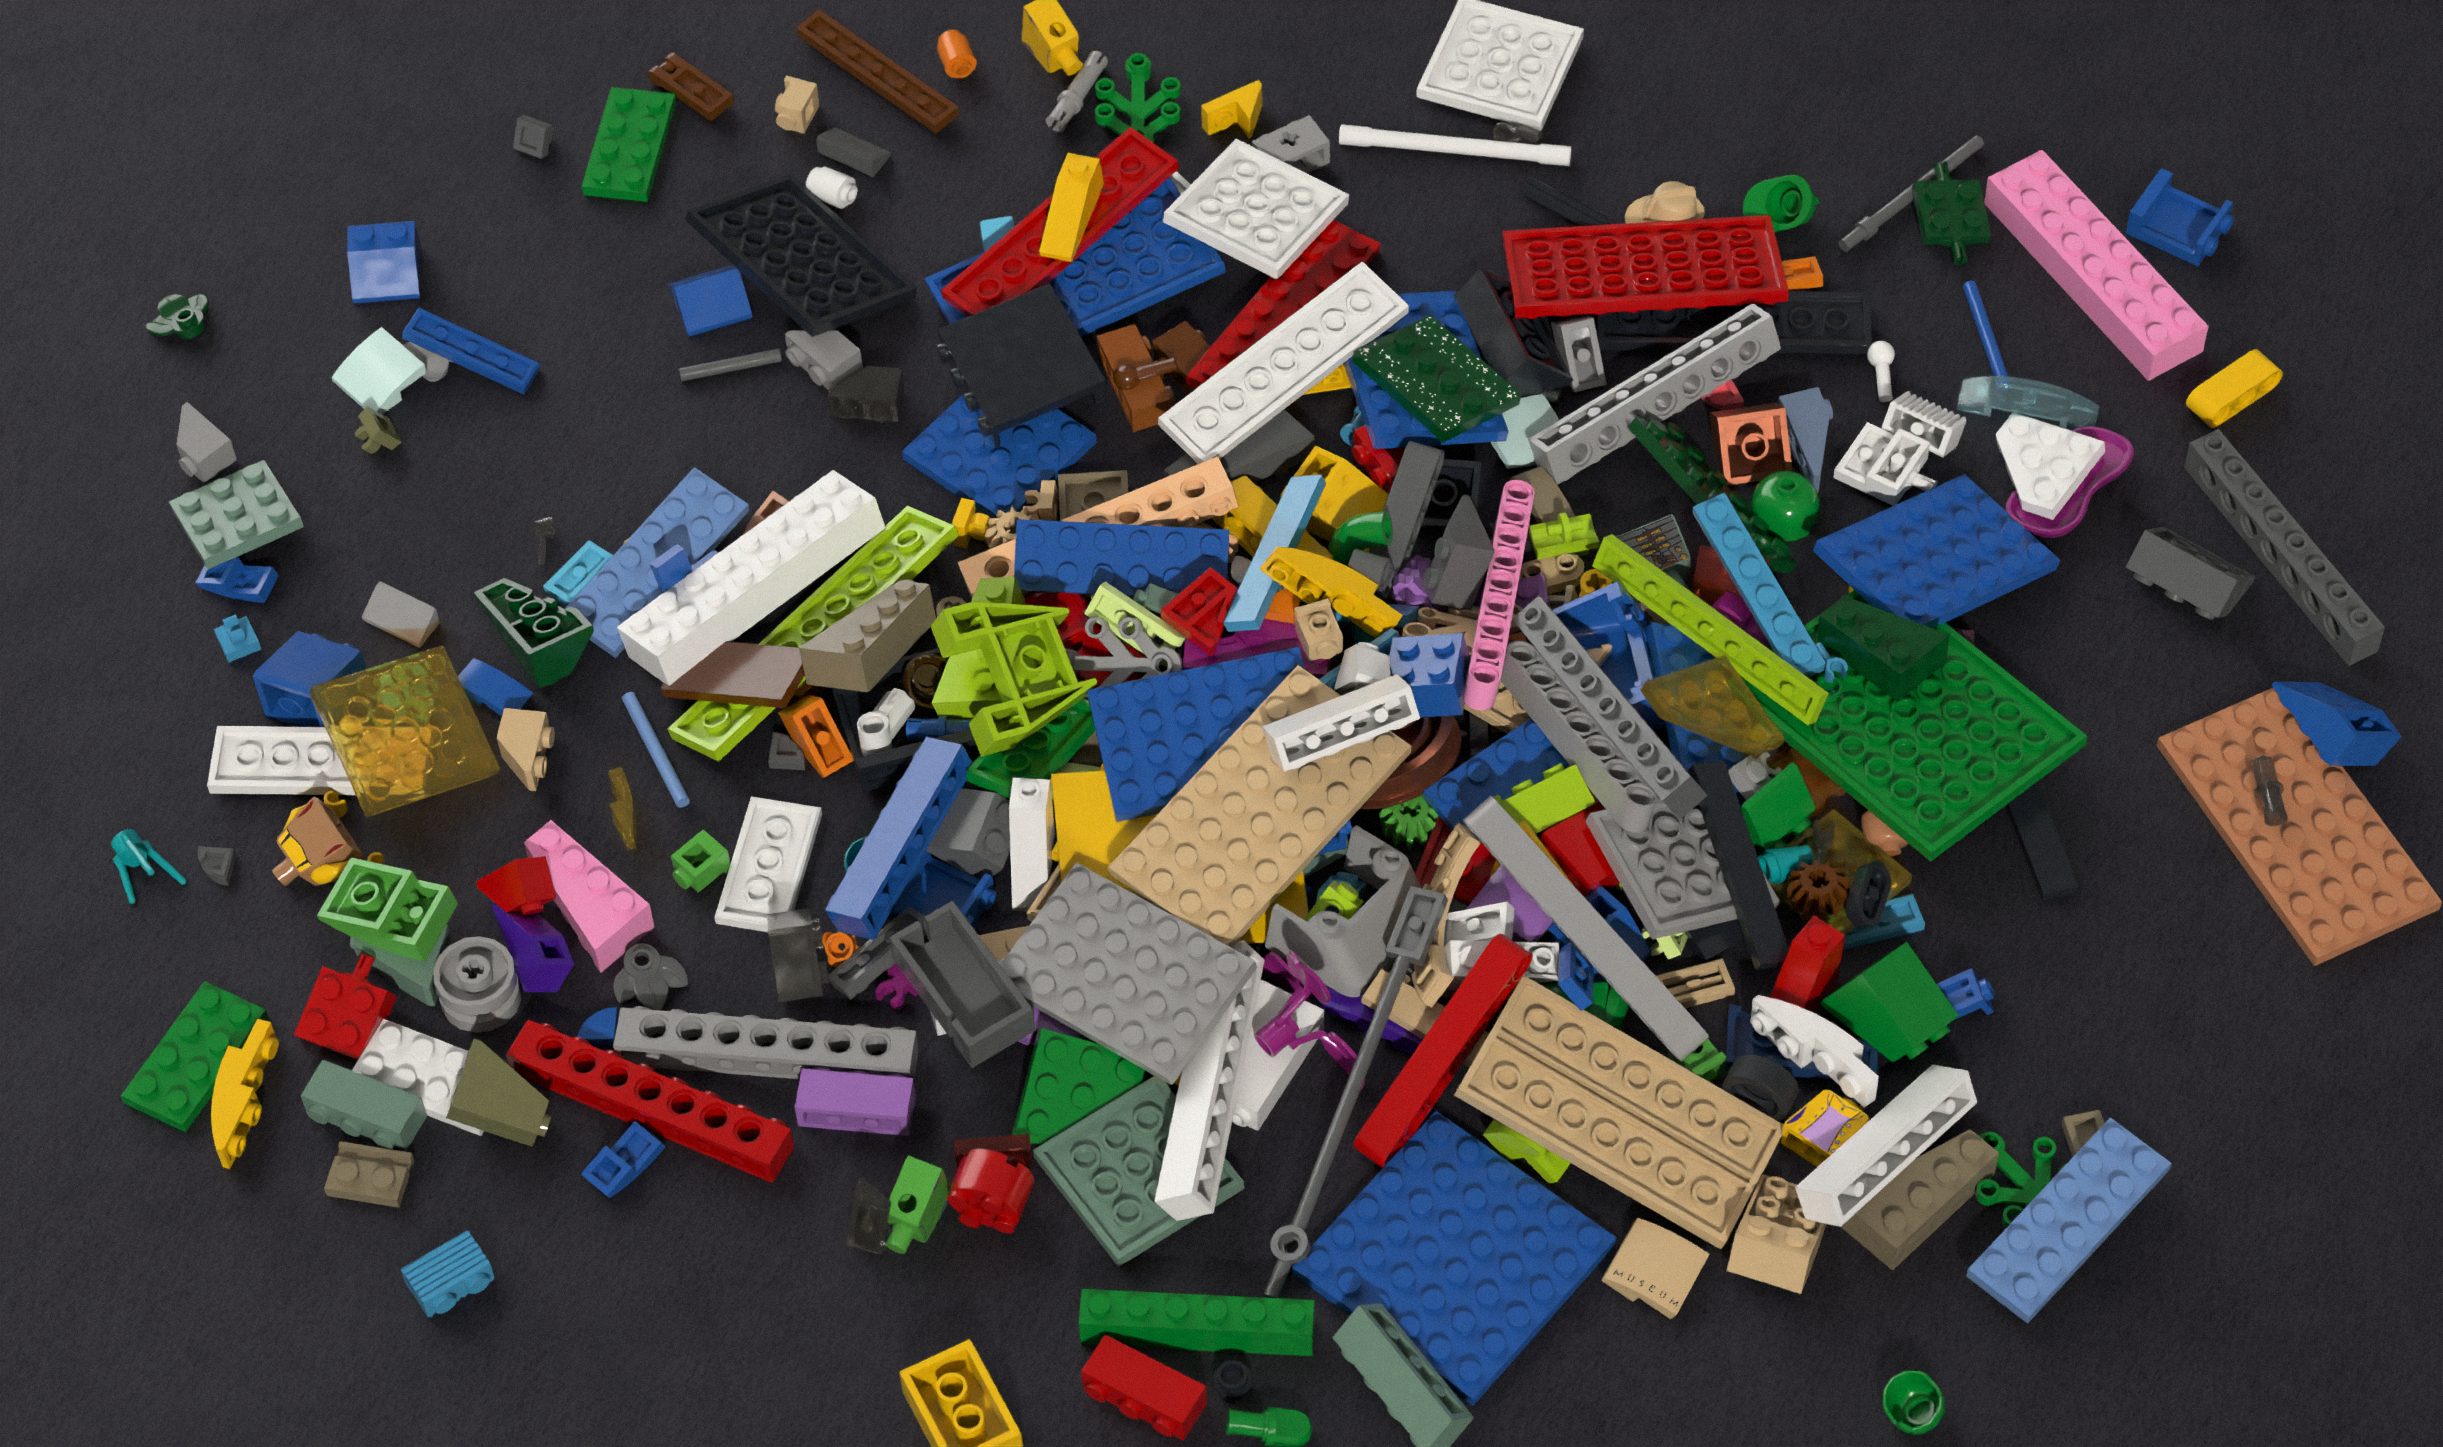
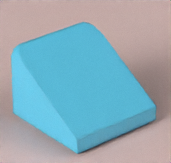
(994, 229)

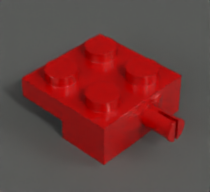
(345, 1010)

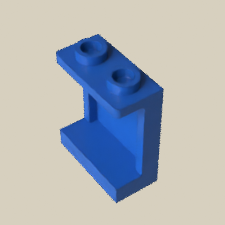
(2178, 221)
(937, 884)

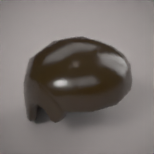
(923, 677)

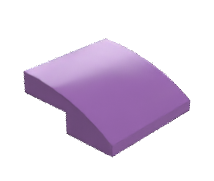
(1529, 919)

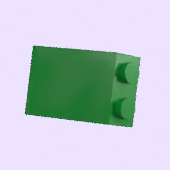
(1893, 1005)

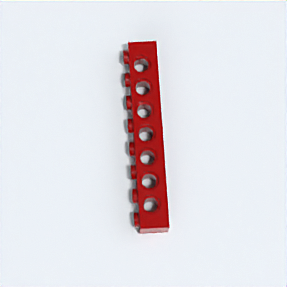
(627, 1102)

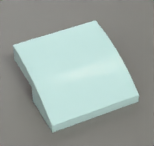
(378, 372)
(1524, 422)

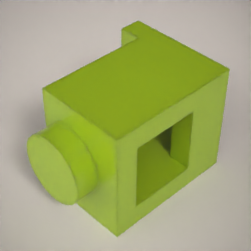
(1339, 895)

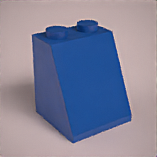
(296, 667)

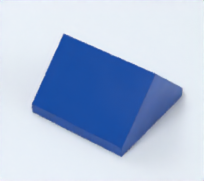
(711, 300)

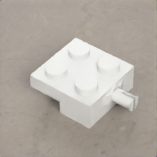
(1885, 463)

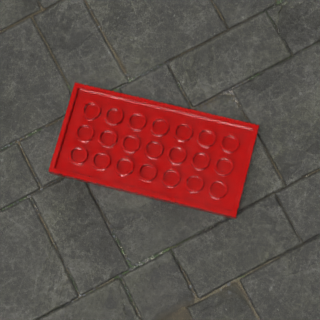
(1644, 266)

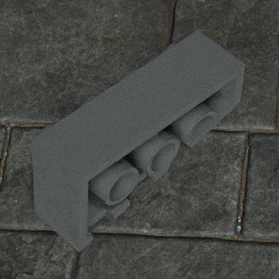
(1264, 453)

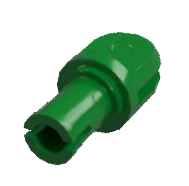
(1274, 1426)

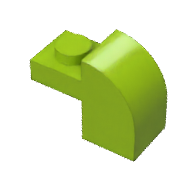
(1515, 1146)

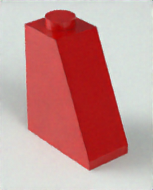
(1810, 966)

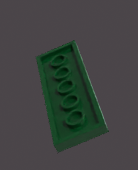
(1688, 468)

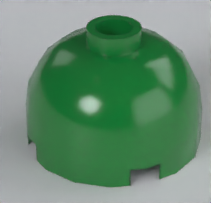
(1786, 504)

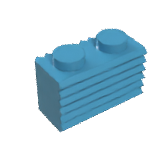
(448, 1274)

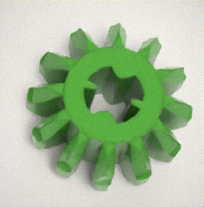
(1408, 822)

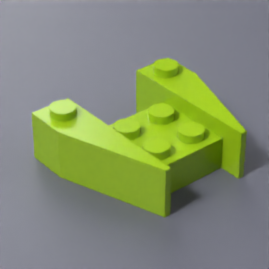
(1024, 662)

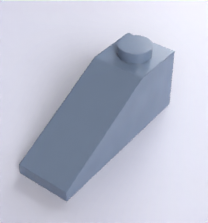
(1807, 430)

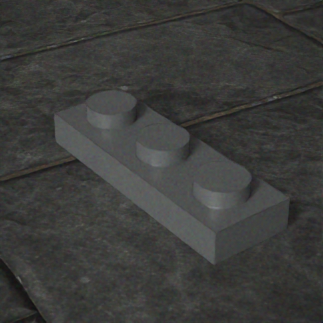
(873, 957)

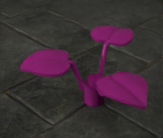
(1282, 1028)

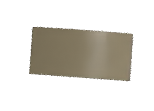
(1548, 497)

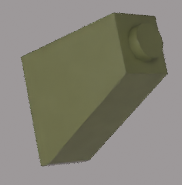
(497, 1098)

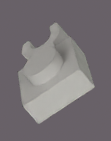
(1752, 774)

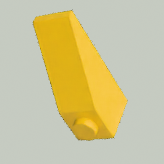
(1071, 206)

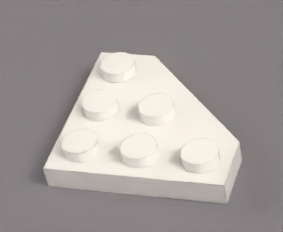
(2045, 462)

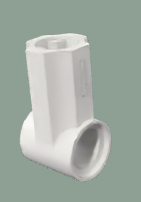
(882, 724)

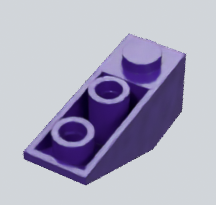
(537, 950)

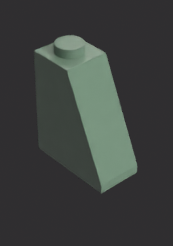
(406, 973)

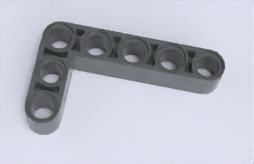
(1407, 508)

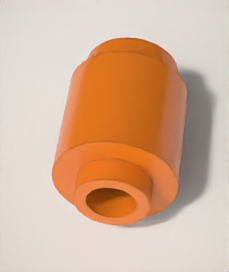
(956, 54)

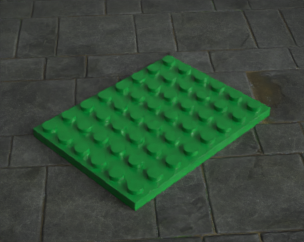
(1939, 754)

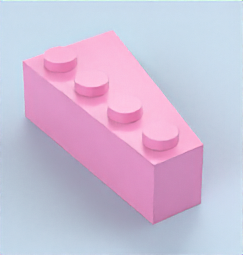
(591, 897)

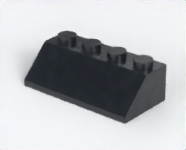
(1510, 345)

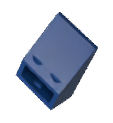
(2339, 724)

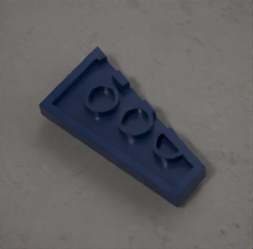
(1744, 1040)

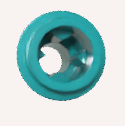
(1781, 861)

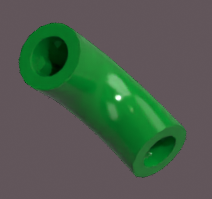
(1360, 533)

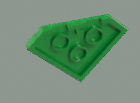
(1068, 1083)

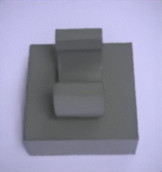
(532, 136)

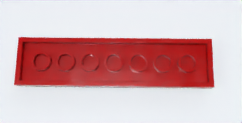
(1013, 265)
(1316, 269)

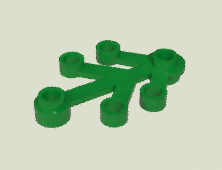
(1138, 71)
(2028, 1186)

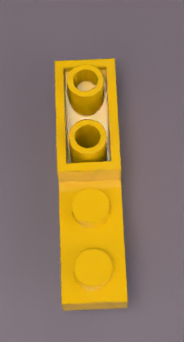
(1319, 578)
(234, 1095)

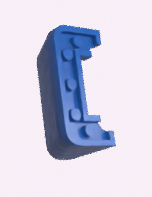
(1616, 620)

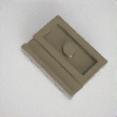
(369, 1174)

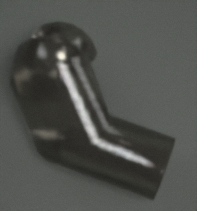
(1517, 133)

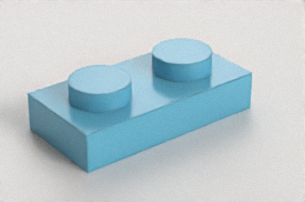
(576, 573)

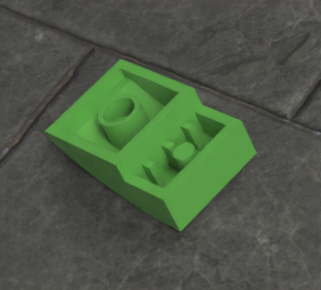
(388, 908)

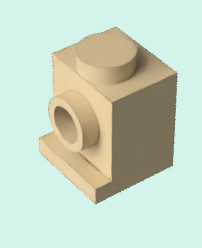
(797, 104)
(1318, 630)

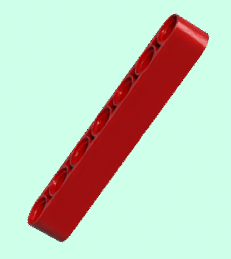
(1443, 1050)

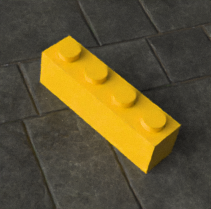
(1253, 516)

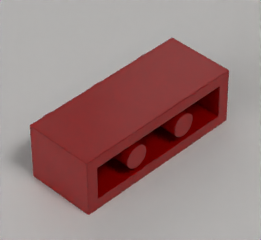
(1143, 1388)

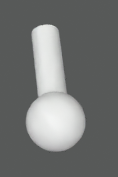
(1881, 356)

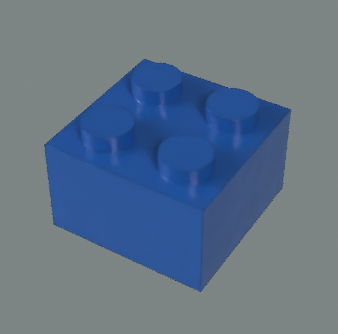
(1434, 670)

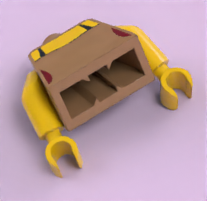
(318, 843)

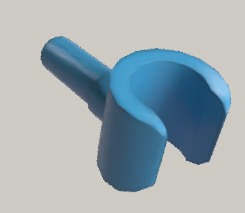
(1832, 664)

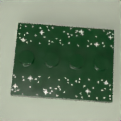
(1436, 378)

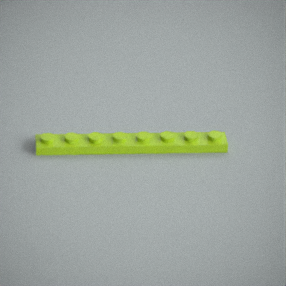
(1710, 629)

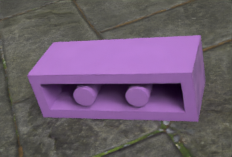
(855, 1101)

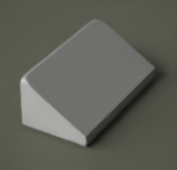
(400, 614)

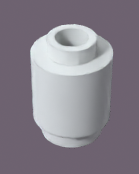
(832, 186)

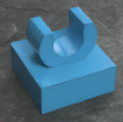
(237, 638)

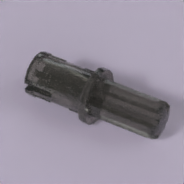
(2269, 790)

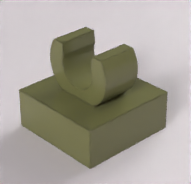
(378, 430)

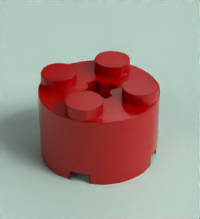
(990, 1190)

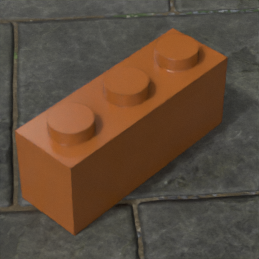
(1150, 398)

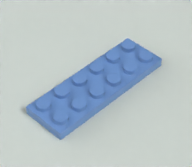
(694, 517)
(2068, 1220)

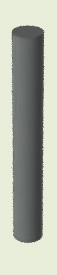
(730, 364)

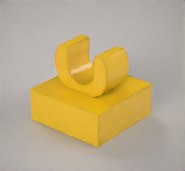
(969, 523)

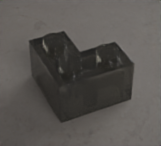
(794, 946)

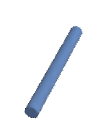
(655, 749)

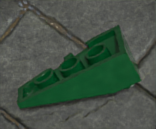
(536, 630)

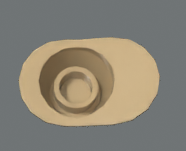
(1668, 203)

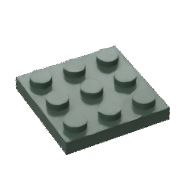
(236, 514)

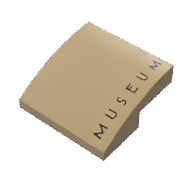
(1655, 1267)

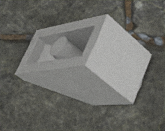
(1580, 351)
(202, 446)

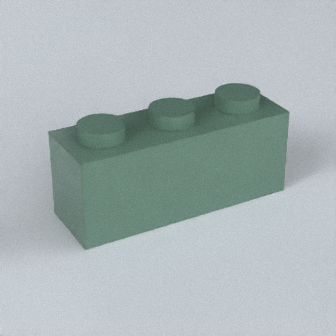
(363, 1106)

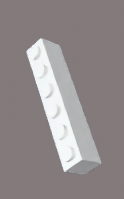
(1886, 1145)

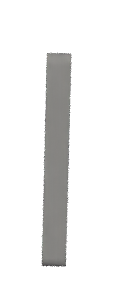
(1586, 929)

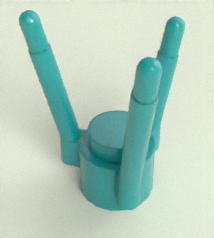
(133, 852)

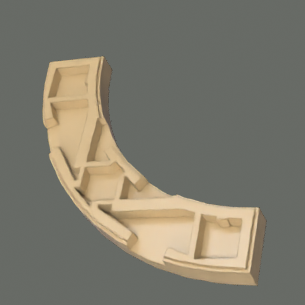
(1434, 975)

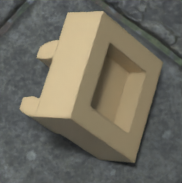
(1045, 501)

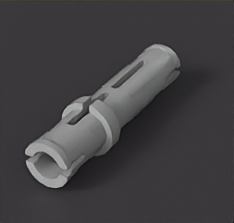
(1071, 100)

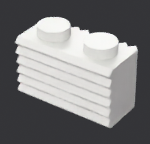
(1925, 421)

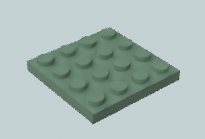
(1113, 1168)

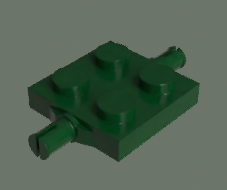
(1951, 212)

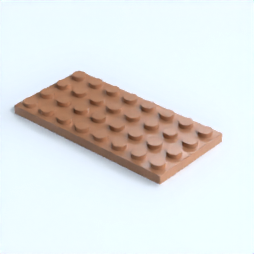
(2333, 863)

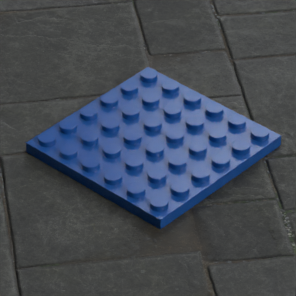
(1457, 1254)

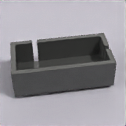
(962, 984)

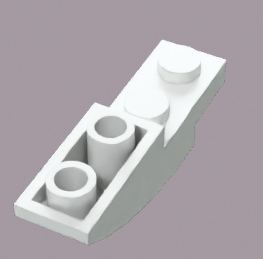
(1811, 1038)

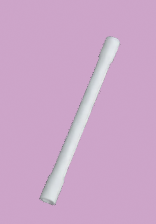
(1540, 153)

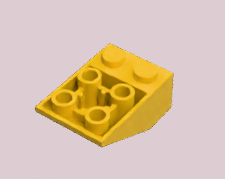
(1344, 495)

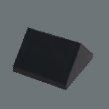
(1454, 480)

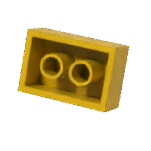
(958, 1401)

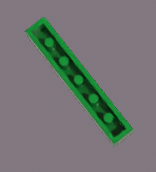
(1198, 1322)

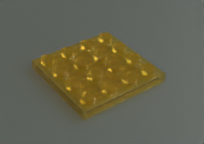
(404, 731)

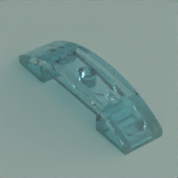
(2027, 397)

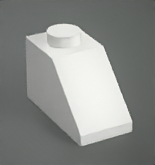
(1361, 667)

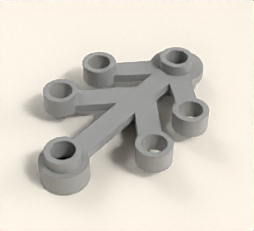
(1123, 662)

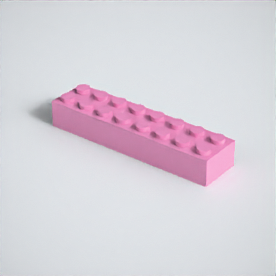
(2095, 265)

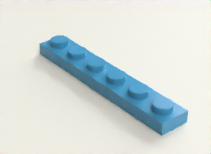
(1758, 585)

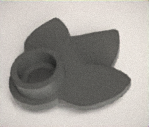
(649, 981)

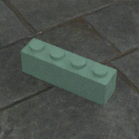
(1402, 1377)

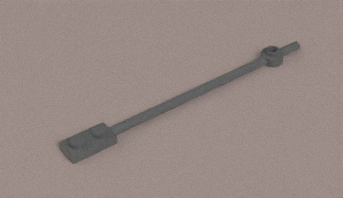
(1407, 945)

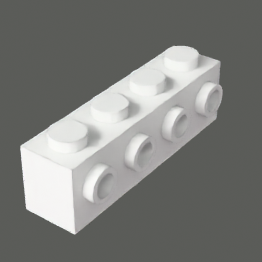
(1341, 723)

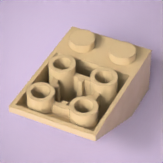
(1775, 1238)

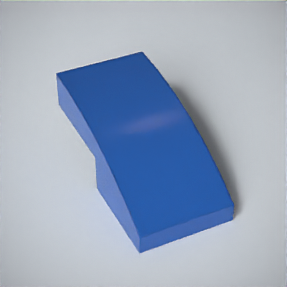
(238, 581)
(492, 687)
(624, 1161)

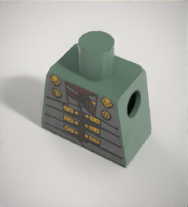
(1662, 546)

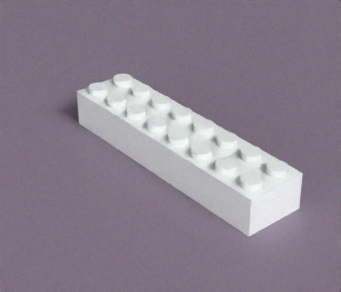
(751, 577)

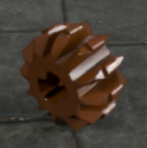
(1818, 889)

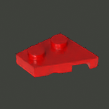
(1201, 610)

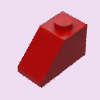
(520, 885)

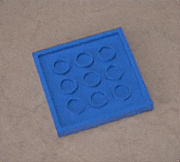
(997, 478)

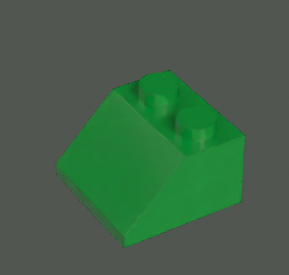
(1778, 810)

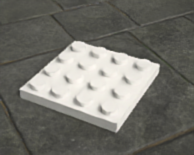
(1500, 63)
(1256, 208)

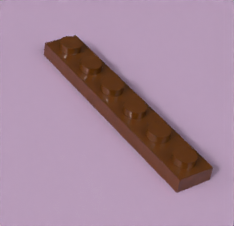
(877, 71)

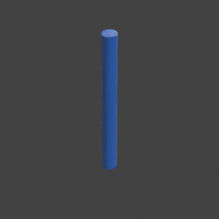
(1984, 329)

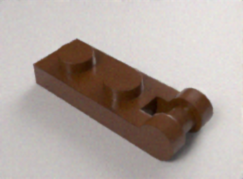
(691, 86)

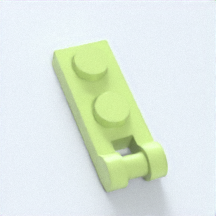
(1116, 606)

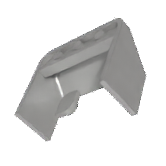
(1352, 950)

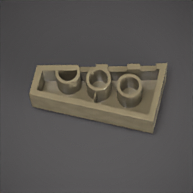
(870, 639)
(1922, 1197)

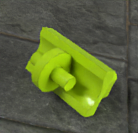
(1564, 536)

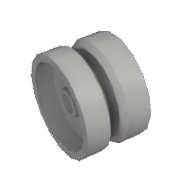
(477, 984)

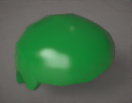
(1913, 1402)

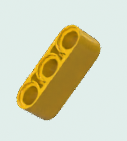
(2234, 388)

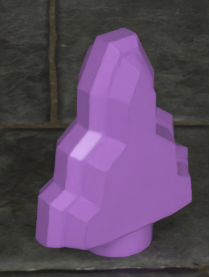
(1409, 587)

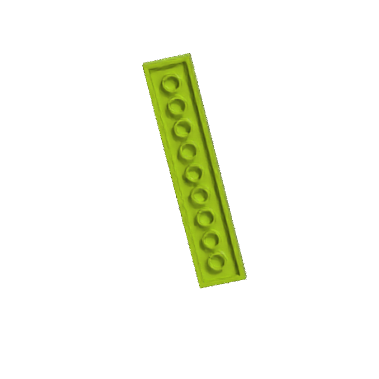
(891, 556)

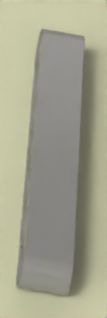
(1578, 736)

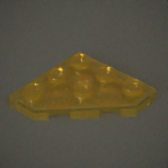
(1714, 704)

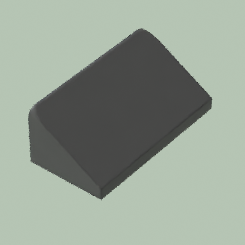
(852, 151)

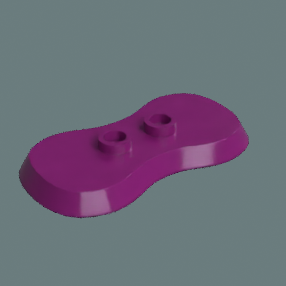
(2109, 467)

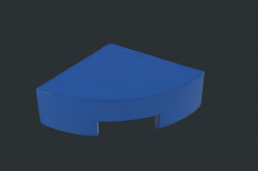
(600, 1027)

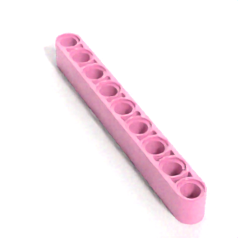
(1498, 596)

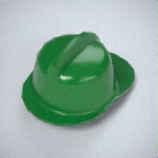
(1783, 198)

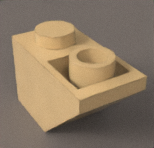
(524, 742)

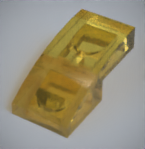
(623, 809)

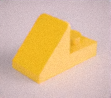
(1235, 107)

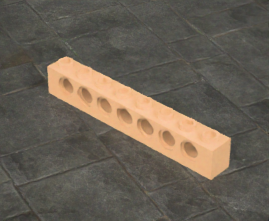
(1170, 502)

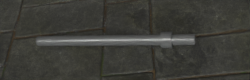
(1869, 225)

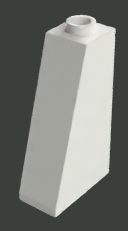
(1030, 839)
(1266, 1076)

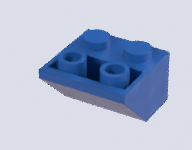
(1617, 917)

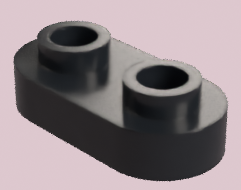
(1868, 895)

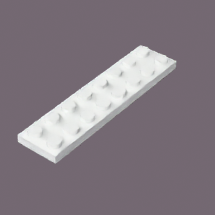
(1283, 365)

